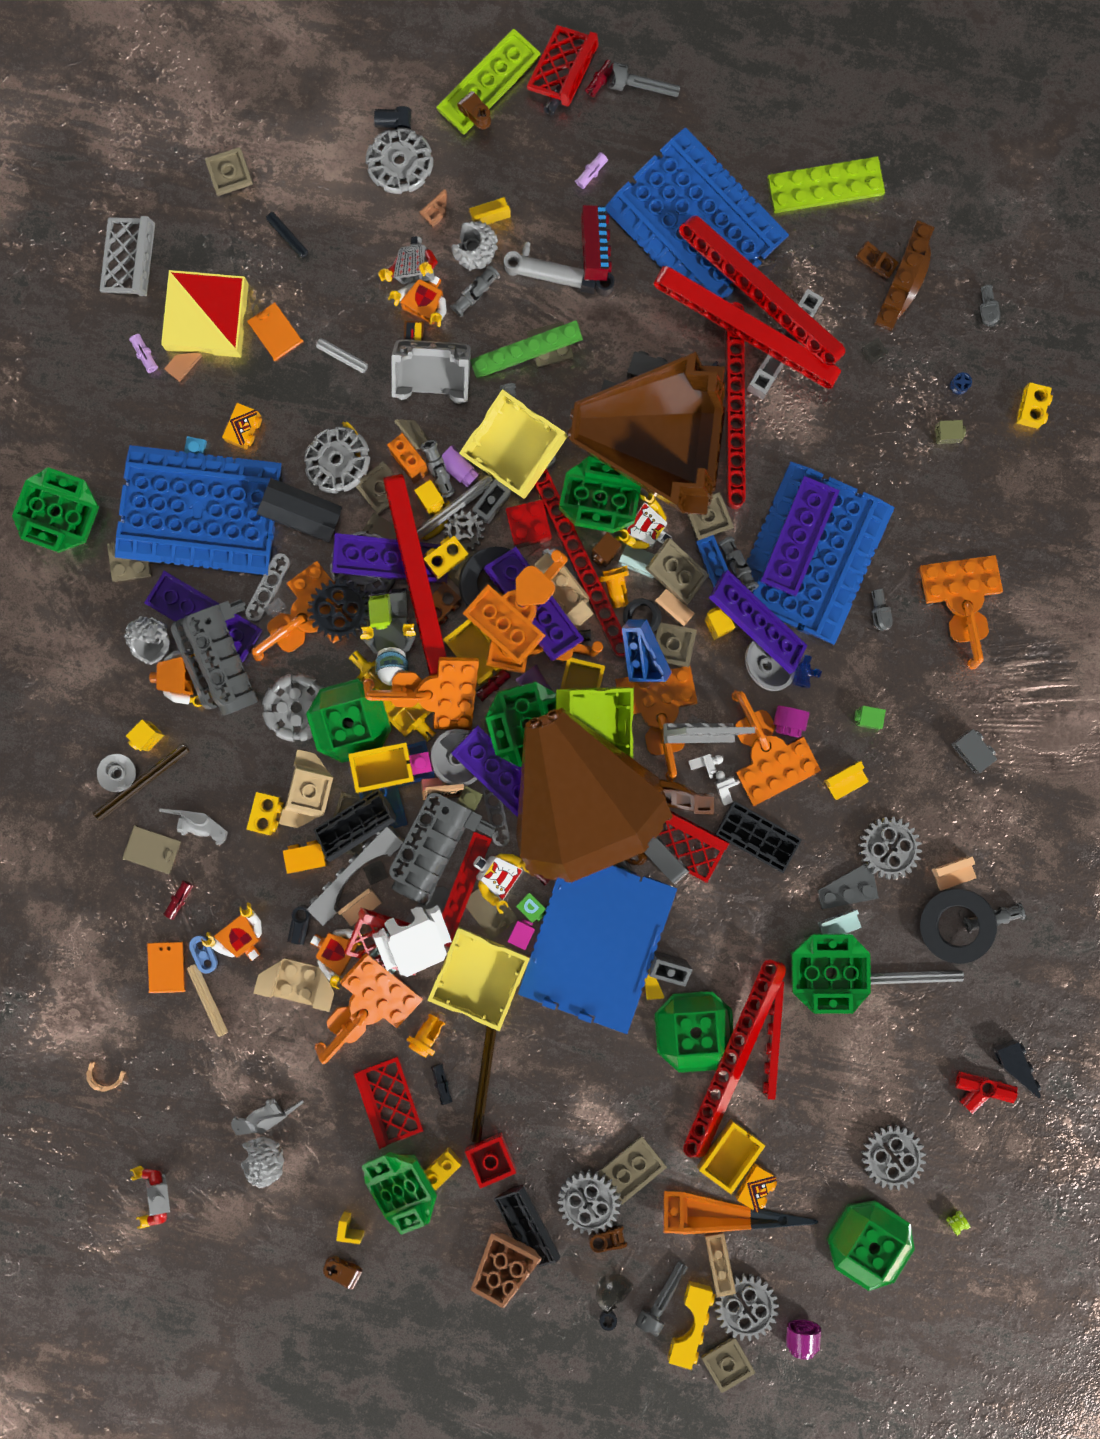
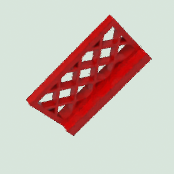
(577, 69)
(701, 834)
(374, 920)
(371, 1107)

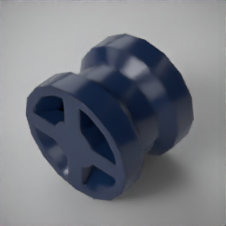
(963, 380)

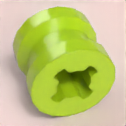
(958, 1222)

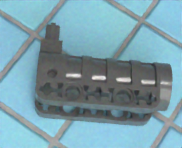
(216, 658)
(434, 848)

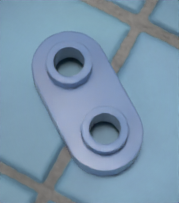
(202, 955)

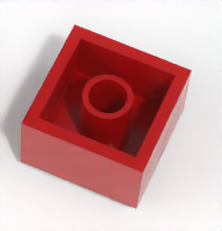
(528, 524)
(490, 1160)

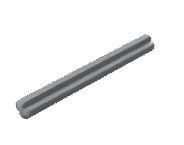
(454, 506)
(917, 977)

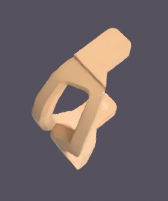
(93, 1084)

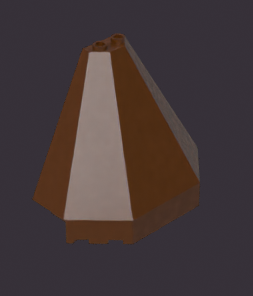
(659, 431)
(582, 800)

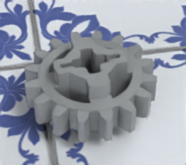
(470, 523)

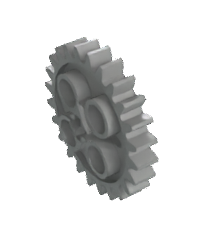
(903, 859)
(907, 1146)
(604, 1195)
(732, 1316)

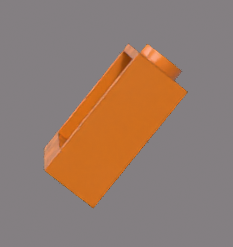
(408, 458)

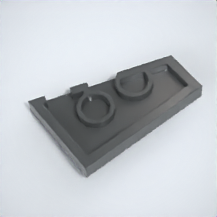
(851, 888)

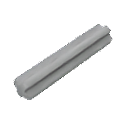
(342, 355)

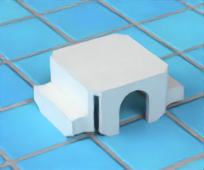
(414, 945)

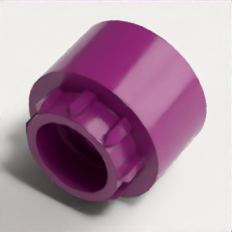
(790, 721)
(803, 1338)

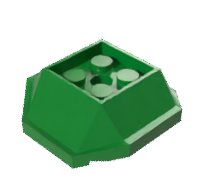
(595, 481)
(40, 498)
(510, 710)
(327, 717)
(851, 979)
(674, 1024)
(400, 1190)
(856, 1230)

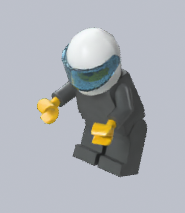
(394, 641)

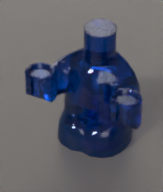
(803, 673)

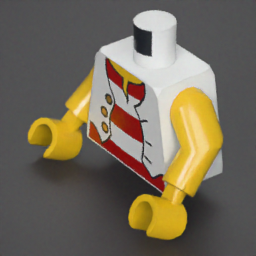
(648, 526)
(498, 876)

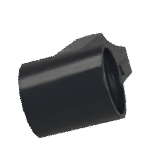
(393, 117)
(299, 926)

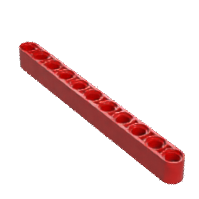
(762, 290)
(745, 327)
(738, 415)
(415, 571)
(581, 572)
(742, 1054)

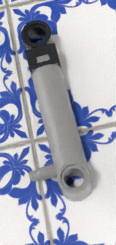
(554, 272)

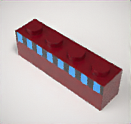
(595, 242)

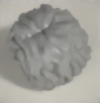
(477, 245)
(147, 639)
(264, 1161)

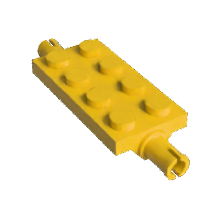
(403, 718)

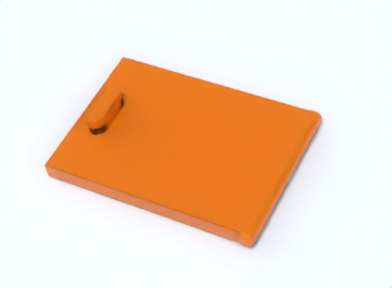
(275, 331)
(166, 967)

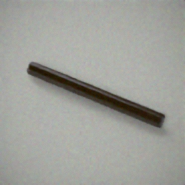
(141, 782)
(483, 1085)

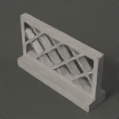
(142, 255)
(703, 732)

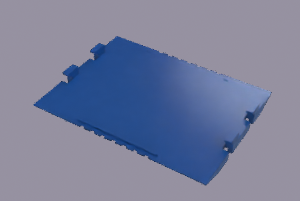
(686, 185)
(195, 510)
(837, 563)
(598, 945)

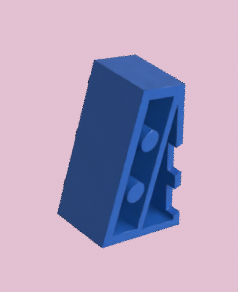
(643, 653)

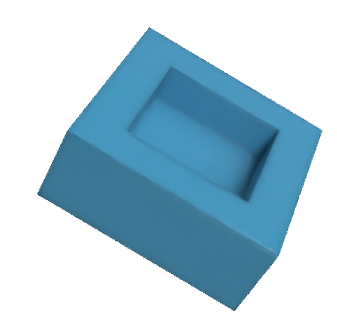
(195, 445)

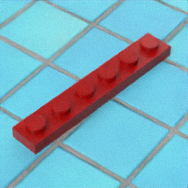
(464, 884)
(772, 1047)

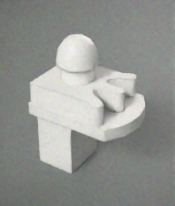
(707, 761)
(722, 786)

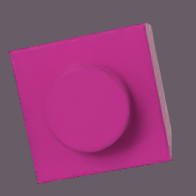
(420, 763)
(521, 934)

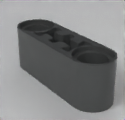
(666, 860)

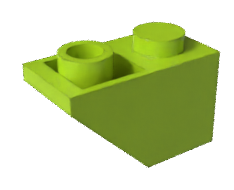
(380, 611)

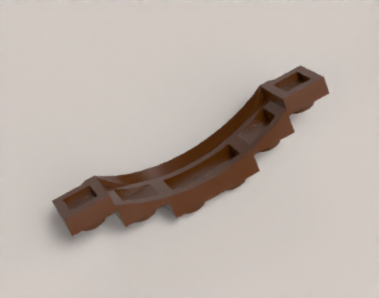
(908, 276)
(685, 798)

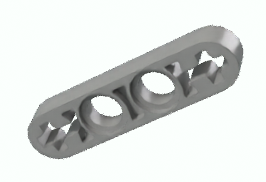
(265, 586)
(492, 810)

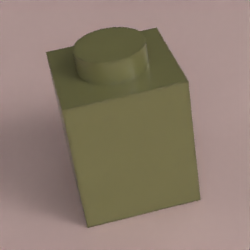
(950, 432)
(470, 798)

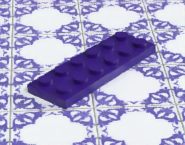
(799, 536)
(375, 557)
(180, 600)
(549, 618)
(758, 621)
(495, 773)

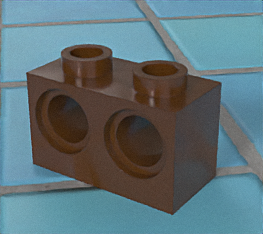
(606, 550)
(445, 609)

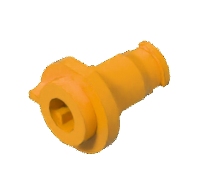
(616, 585)
(426, 1036)

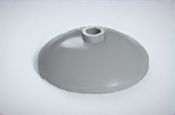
(765, 669)
(441, 759)

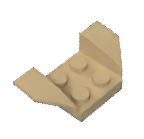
(567, 592)
(307, 791)
(297, 983)

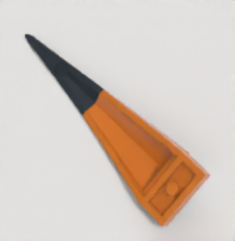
(697, 1214)

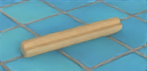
(207, 1000)

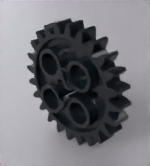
(326, 621)

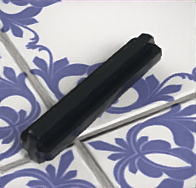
(287, 235)

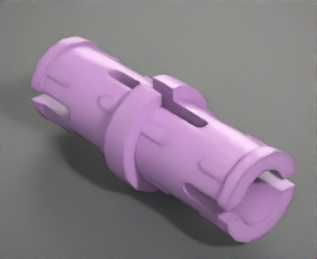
(591, 170)
(138, 343)

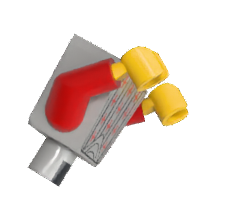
(411, 264)
(157, 1196)

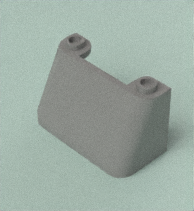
(431, 369)

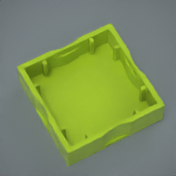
(604, 711)

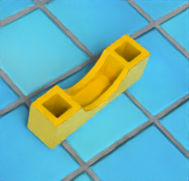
(684, 1348)

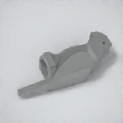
(198, 824)
(262, 1118)

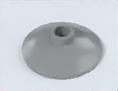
(107, 769)

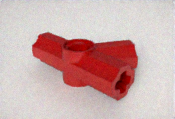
(977, 1096)

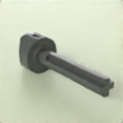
(622, 78)
(650, 1320)

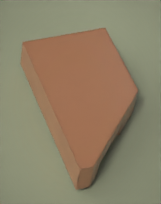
(435, 209)
(182, 364)

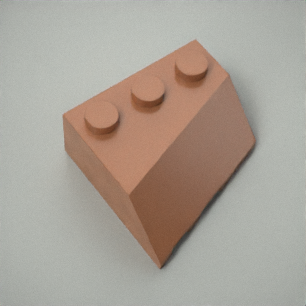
(503, 1268)

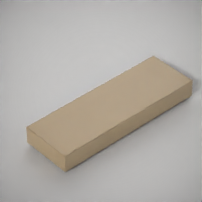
(720, 1265)

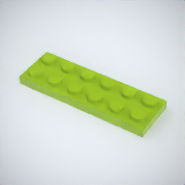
(491, 77)
(826, 184)

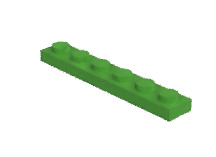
(526, 349)

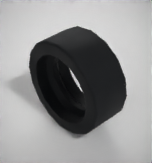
(629, 609)

